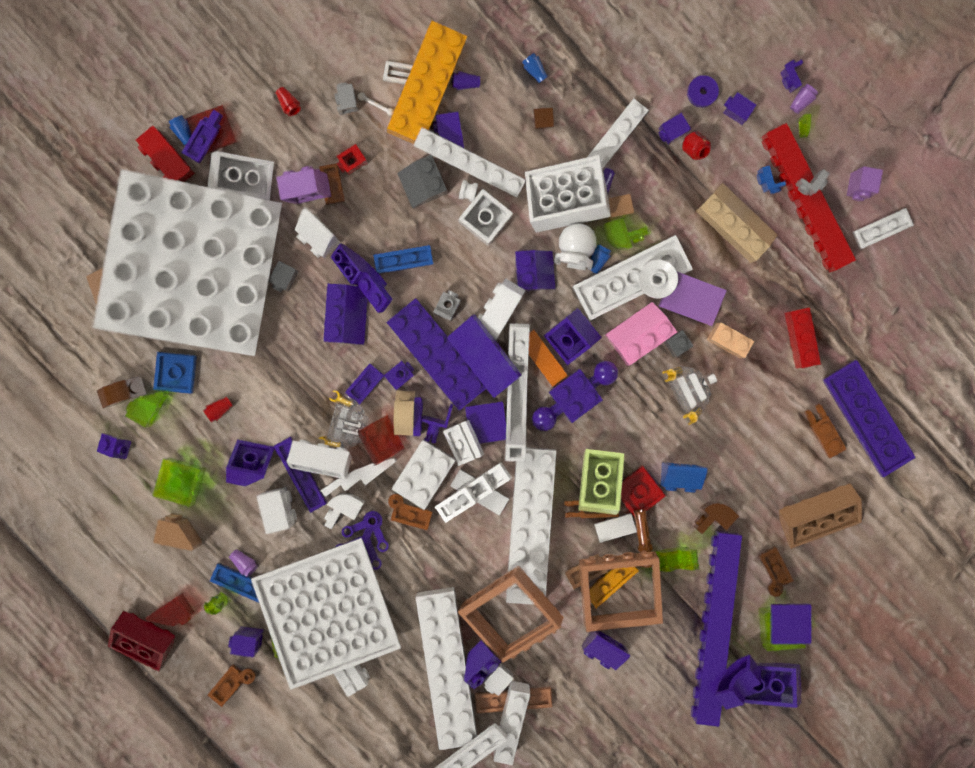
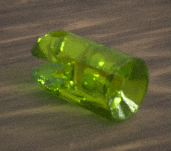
(216, 604)

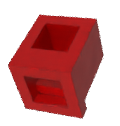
(351, 153)

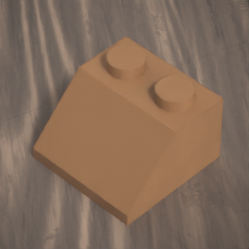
(177, 533)

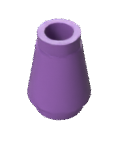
(804, 97)
(243, 562)

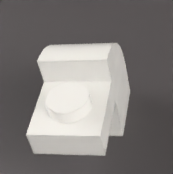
(343, 503)

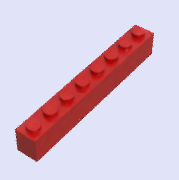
(813, 209)

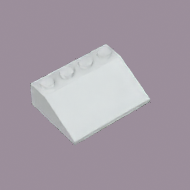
(567, 194)

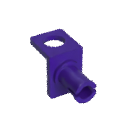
(435, 424)

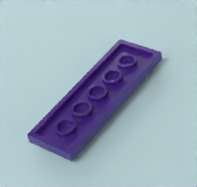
(436, 354)
(868, 418)

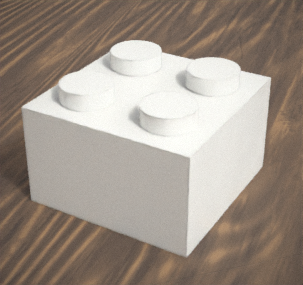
(485, 217)
(276, 510)

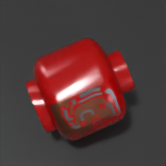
(696, 145)

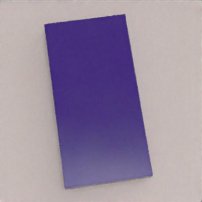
(484, 356)

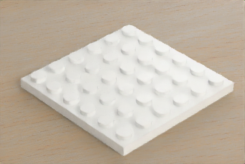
(326, 613)

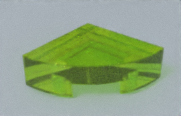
(804, 125)

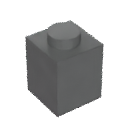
(283, 277)
(678, 343)

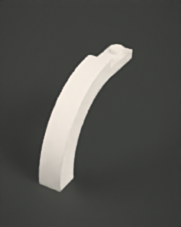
(517, 394)

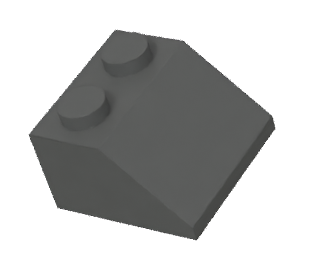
(422, 181)

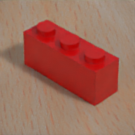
(163, 155)
(802, 338)

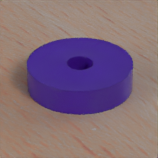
(706, 83)

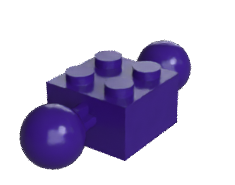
(575, 395)

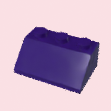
(345, 314)

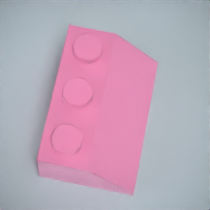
(641, 333)

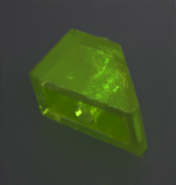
(146, 408)

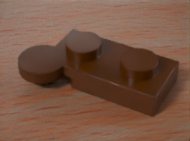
(776, 571)

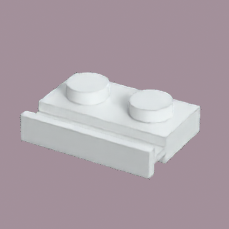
(463, 442)

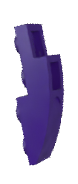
(362, 274)

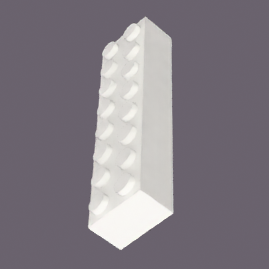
(531, 520)
(446, 667)

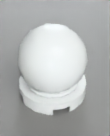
(576, 246)

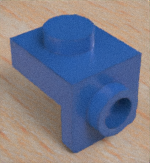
(766, 180)

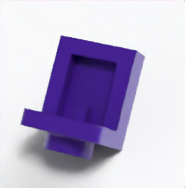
(790, 78)
(113, 446)

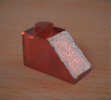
(173, 612)

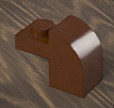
(121, 391)
(715, 512)

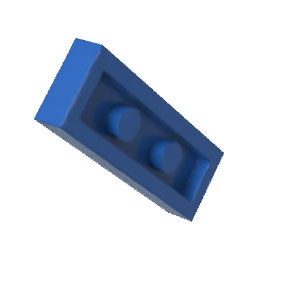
(403, 259)

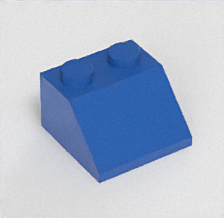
(682, 476)

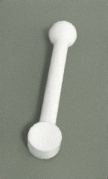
(362, 97)

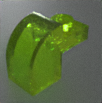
(619, 236)
(677, 558)

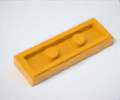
(609, 584)

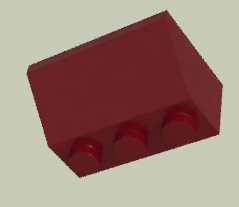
(140, 640)

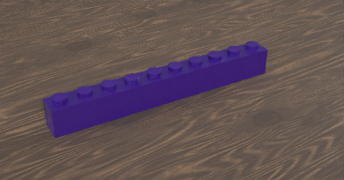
(717, 626)

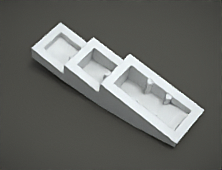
(365, 473)
(473, 492)

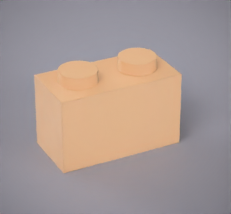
(730, 340)

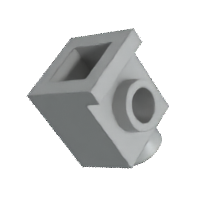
(346, 99)
(444, 312)

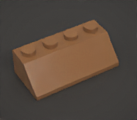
(821, 515)

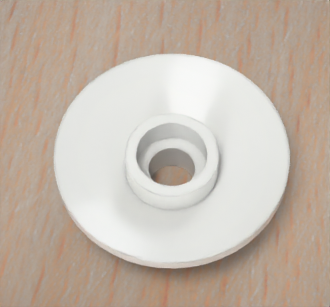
(660, 269)

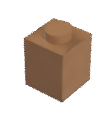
(621, 206)

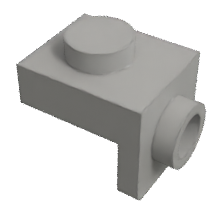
(811, 188)

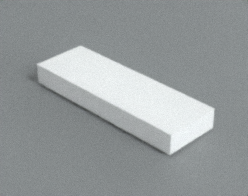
(883, 228)
(494, 501)

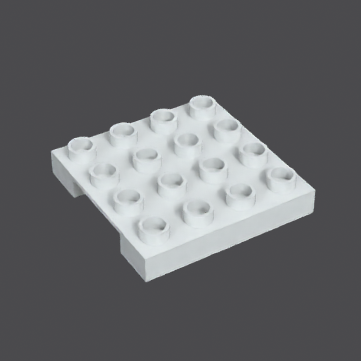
(187, 264)

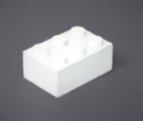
(423, 474)

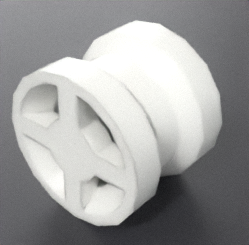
(468, 191)

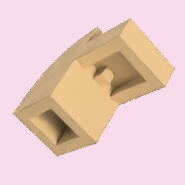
(404, 412)

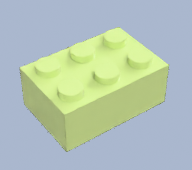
(601, 481)

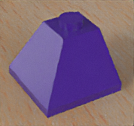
(248, 463)

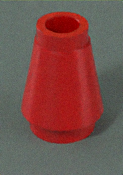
(288, 102)
(217, 409)

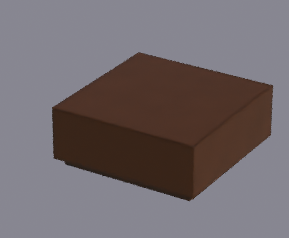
(543, 118)

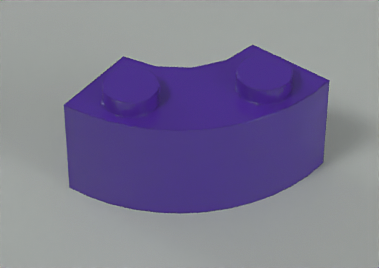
(737, 682)

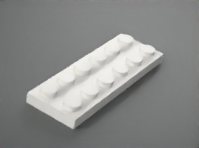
(621, 281)

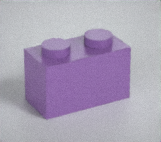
(864, 183)

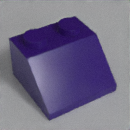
(535, 270)
(572, 336)
(606, 649)

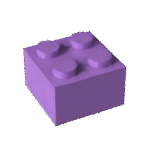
(303, 185)

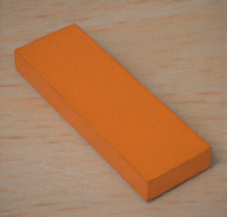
(545, 360)

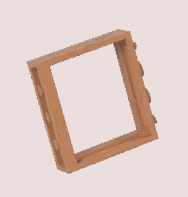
(624, 619)
(485, 631)

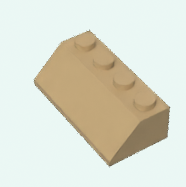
(737, 223)

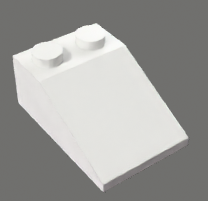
(241, 175)
(316, 234)

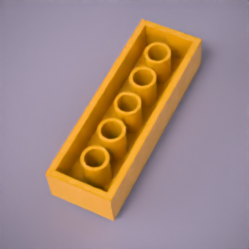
(426, 82)

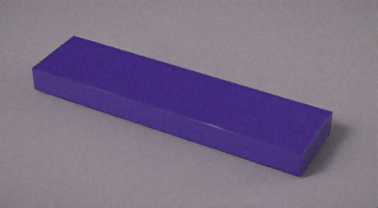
(302, 480)

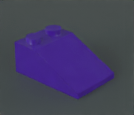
(778, 686)

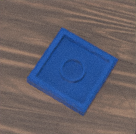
(175, 372)

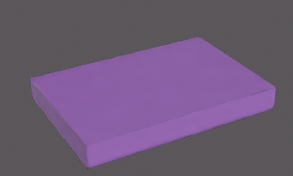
(694, 299)

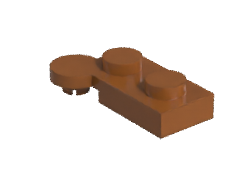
(409, 514)
(229, 684)

